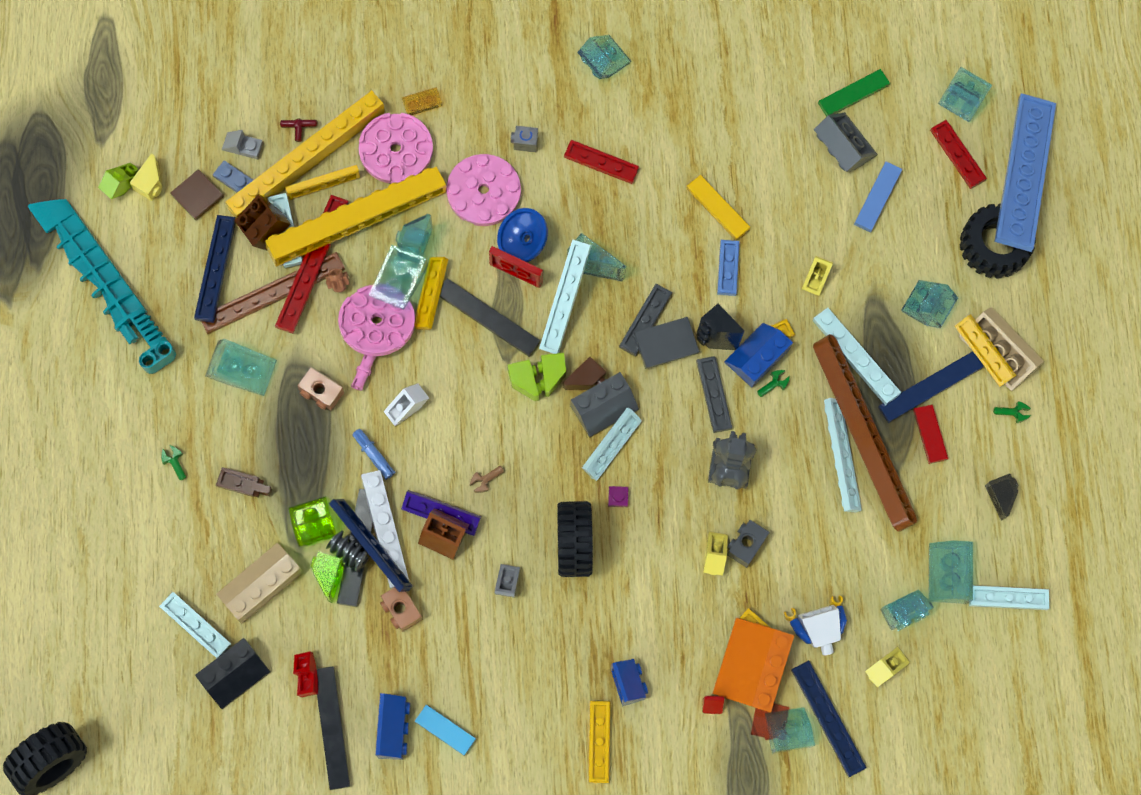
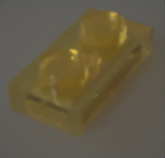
(422, 101)

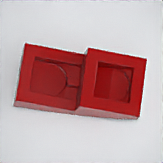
(306, 671)

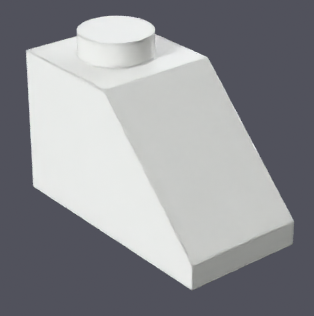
(406, 404)

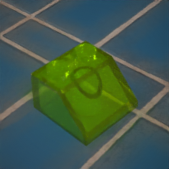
(312, 521)
(328, 573)

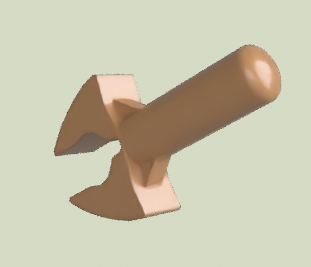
(486, 478)

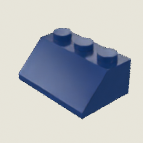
(758, 353)
(392, 727)

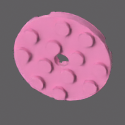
(387, 131)
(488, 172)
(371, 339)

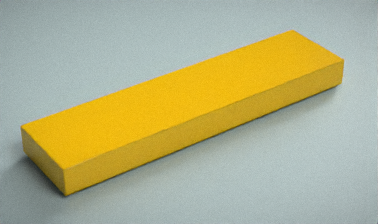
(322, 182)
(718, 207)
(430, 293)
(985, 350)
(599, 742)

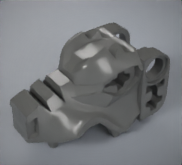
(731, 461)

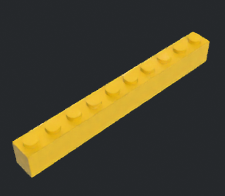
(309, 153)
(355, 216)

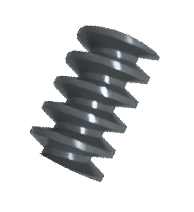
(348, 551)

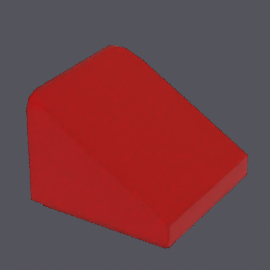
(712, 704)

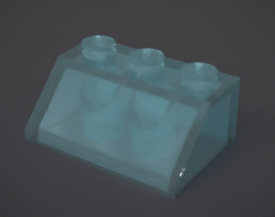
(951, 572)

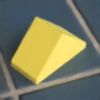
(817, 275)

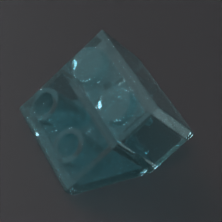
(965, 94)
(930, 303)
(904, 610)

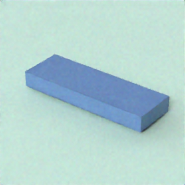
(728, 268)

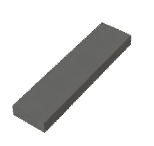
(646, 317)
(714, 394)

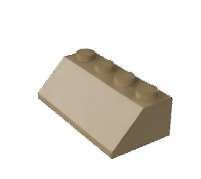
(1010, 345)
(259, 583)

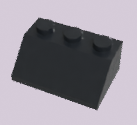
(719, 330)
(232, 673)

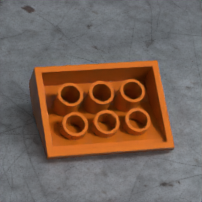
(753, 664)

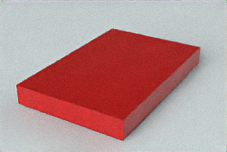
(515, 267)

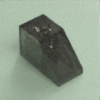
(1003, 494)

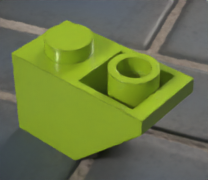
(117, 180)
(553, 371)
(523, 380)

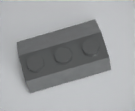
(844, 141)
(603, 404)

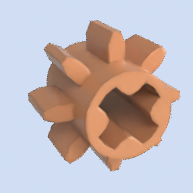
(337, 280)

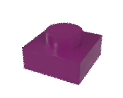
(618, 496)

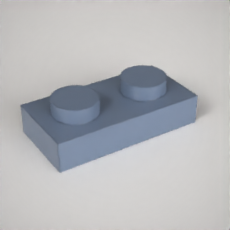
(231, 177)

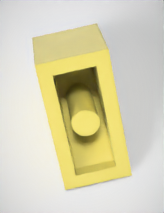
(148, 179)
(715, 553)
(887, 667)

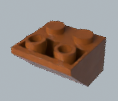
(443, 533)

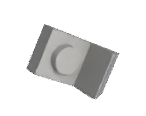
(242, 145)
(507, 581)

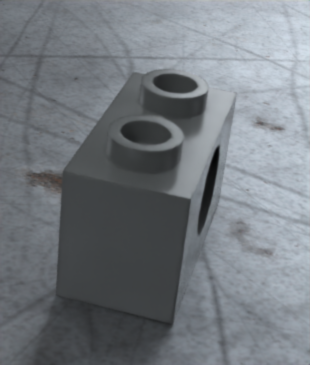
(755, 534)

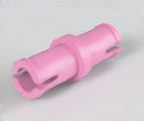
(363, 372)

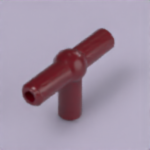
(298, 124)

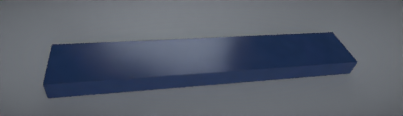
(215, 269)
(931, 386)
(371, 545)
(828, 719)

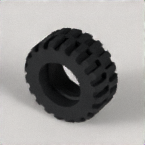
(983, 258)
(575, 539)
(44, 759)

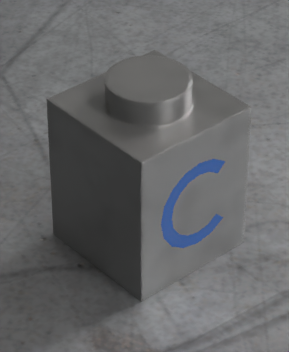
(525, 138)

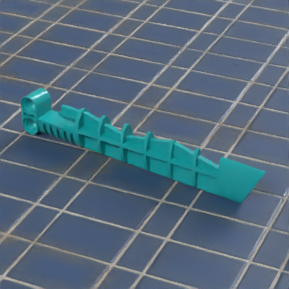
(94, 265)

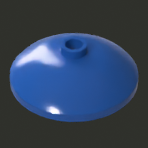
(517, 229)

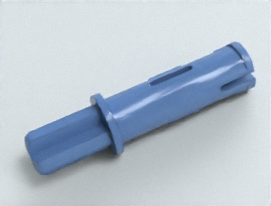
(374, 455)

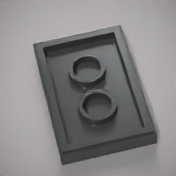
(666, 342)

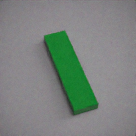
(854, 93)

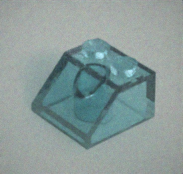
(603, 56)
(415, 235)
(789, 730)

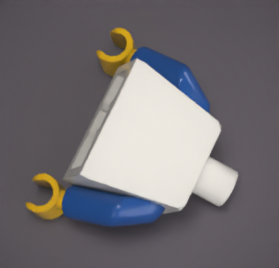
(820, 626)

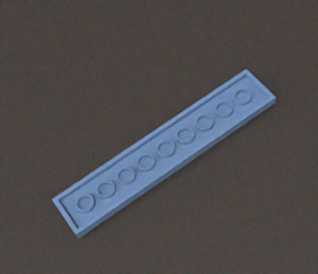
(1025, 173)

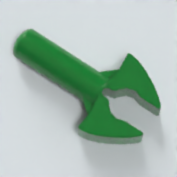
(774, 383)
(1013, 411)
(174, 461)

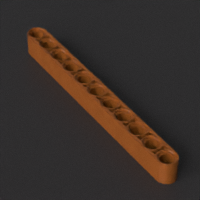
(865, 433)

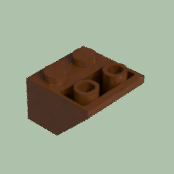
(261, 221)

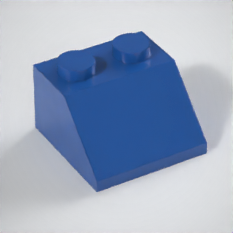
(628, 681)

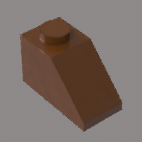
(585, 376)

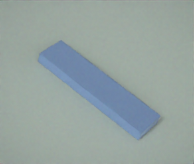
(878, 196)

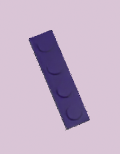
(423, 505)

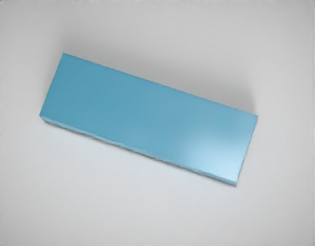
(445, 730)

